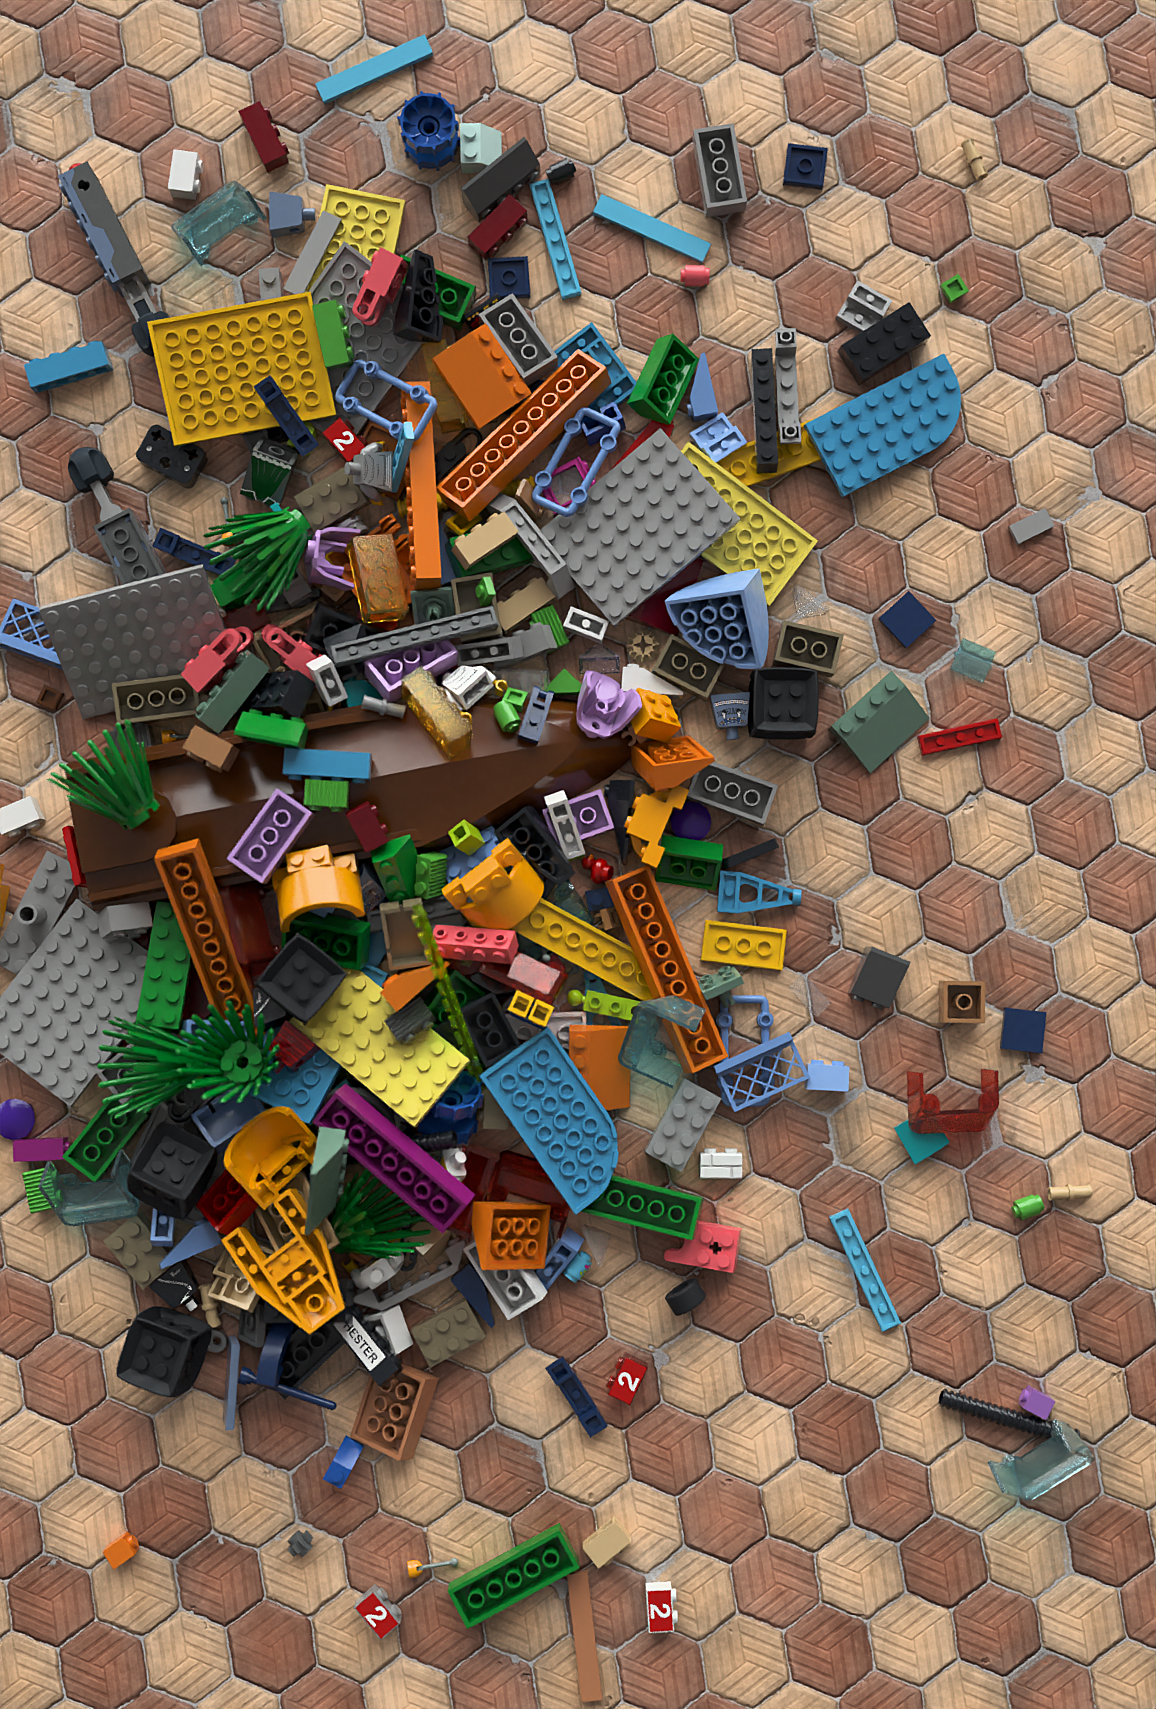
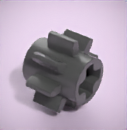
(300, 1543)

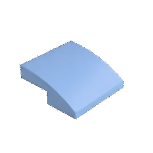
(717, 438)

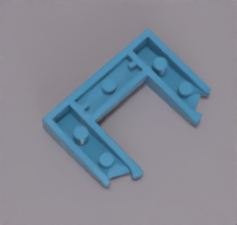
(592, 342)

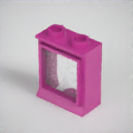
(565, 480)

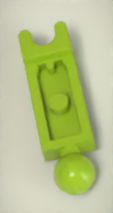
(603, 1003)

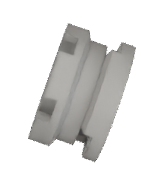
(355, 524)

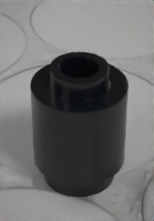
(561, 171)

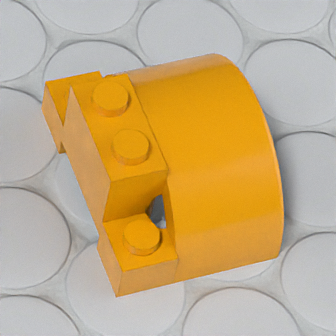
(650, 821)
(317, 881)
(497, 898)
(266, 1149)

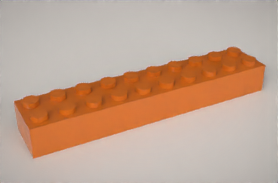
(523, 435)
(421, 498)
(205, 926)
(665, 964)

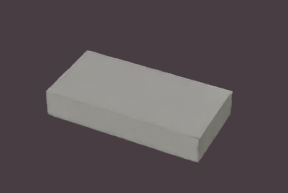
(1031, 526)

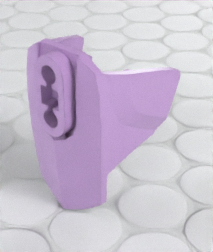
(317, 567)
(604, 705)

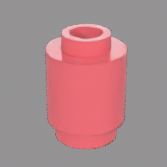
(695, 275)

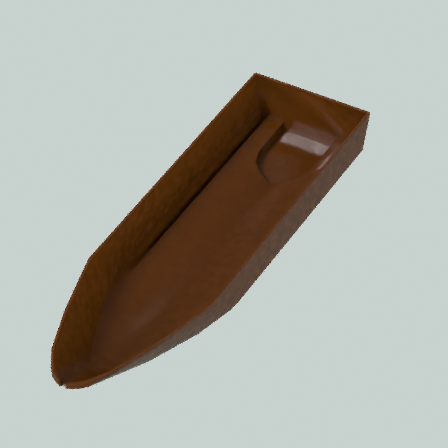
(410, 785)

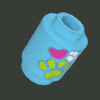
(578, 1266)

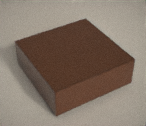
(50, 698)

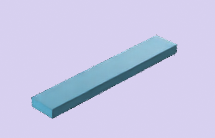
(374, 69)
(651, 228)
(555, 239)
(865, 1270)

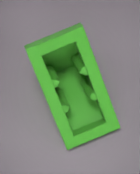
(564, 684)

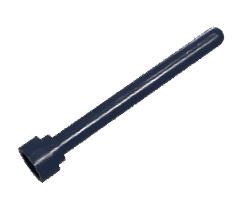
(248, 1377)

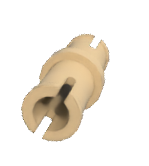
(974, 159)
(1069, 1192)
(209, 1306)

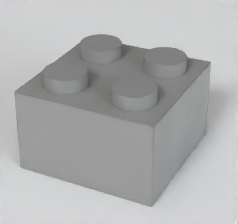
(124, 920)

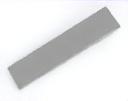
(312, 253)

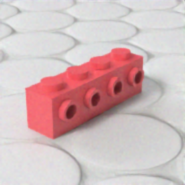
(476, 943)

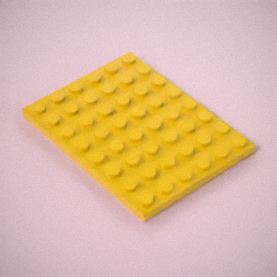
(219, 354)

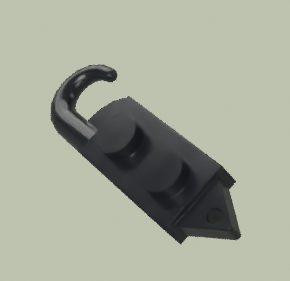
(453, 453)
(193, 1099)

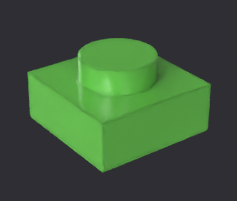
(954, 288)
(485, 591)
(516, 698)

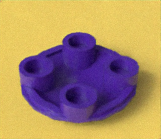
(691, 822)
(16, 1119)

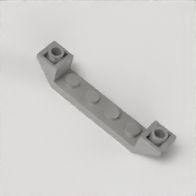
(786, 386)
(536, 544)
(371, 1299)

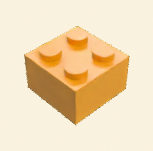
(656, 717)

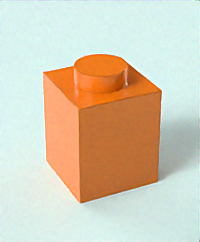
(121, 1549)

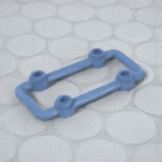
(374, 371)
(578, 495)
(764, 1020)

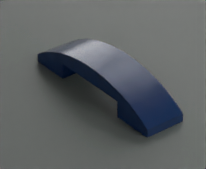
(286, 415)
(190, 552)
(272, 1354)
(577, 1396)

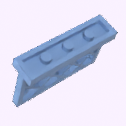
(22, 647)
(753, 1055)

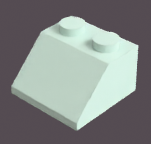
(478, 146)

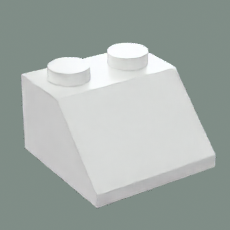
(392, 1327)

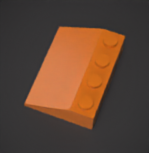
(481, 376)
(669, 763)
(404, 986)
(595, 1055)
(511, 1234)

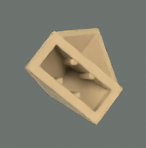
(434, 1242)

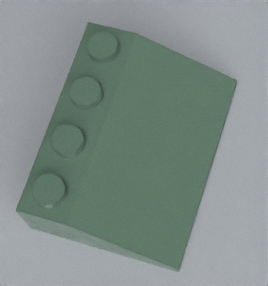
(232, 691)
(879, 722)
(326, 1175)

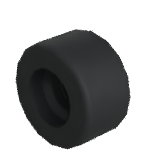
(685, 1297)

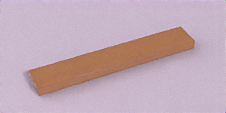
(584, 1636)

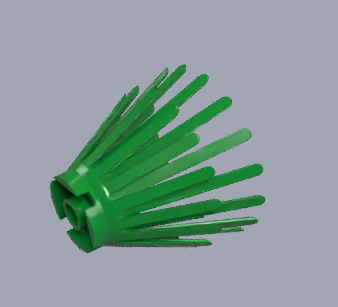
(277, 533)
(132, 787)
(161, 1050)
(229, 1054)
(357, 1224)

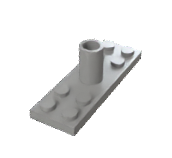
(48, 898)

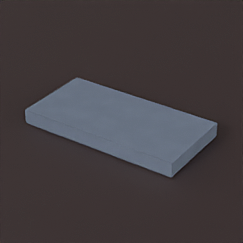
(231, 1382)

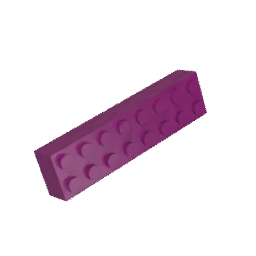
(395, 1158)

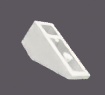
(637, 677)
(564, 824)

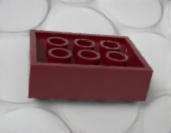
(654, 611)

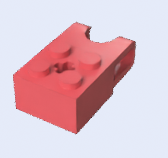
(379, 286)
(292, 652)
(216, 658)
(701, 1252)

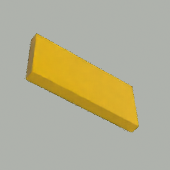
(743, 945)

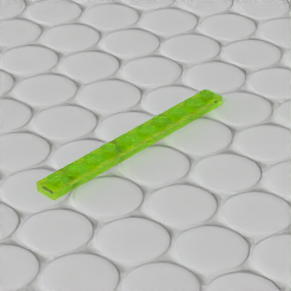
(445, 988)

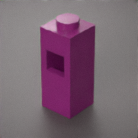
(40, 1149)

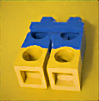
(535, 1013)

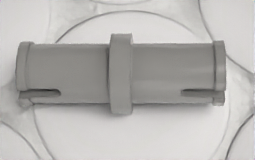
(383, 706)

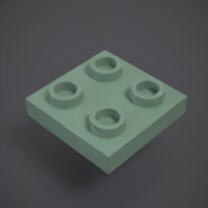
(432, 604)
(721, 984)

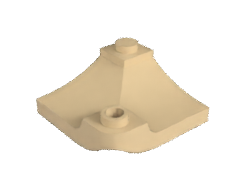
(231, 1284)

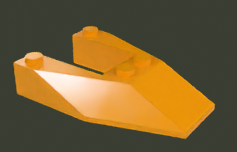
(297, 1276)

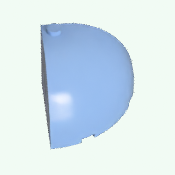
(724, 618)

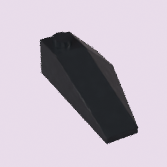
(418, 310)
(620, 803)
(536, 844)

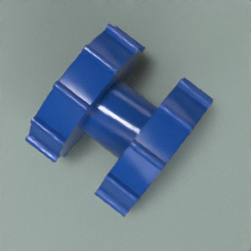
(425, 113)
(455, 1109)

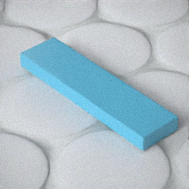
(401, 454)

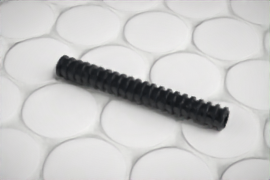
(427, 1142)
(997, 1414)

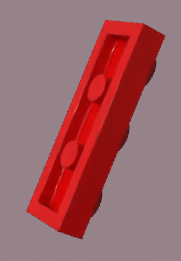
(73, 856)

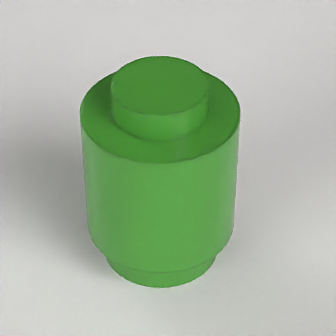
(506, 716)
(1027, 1207)

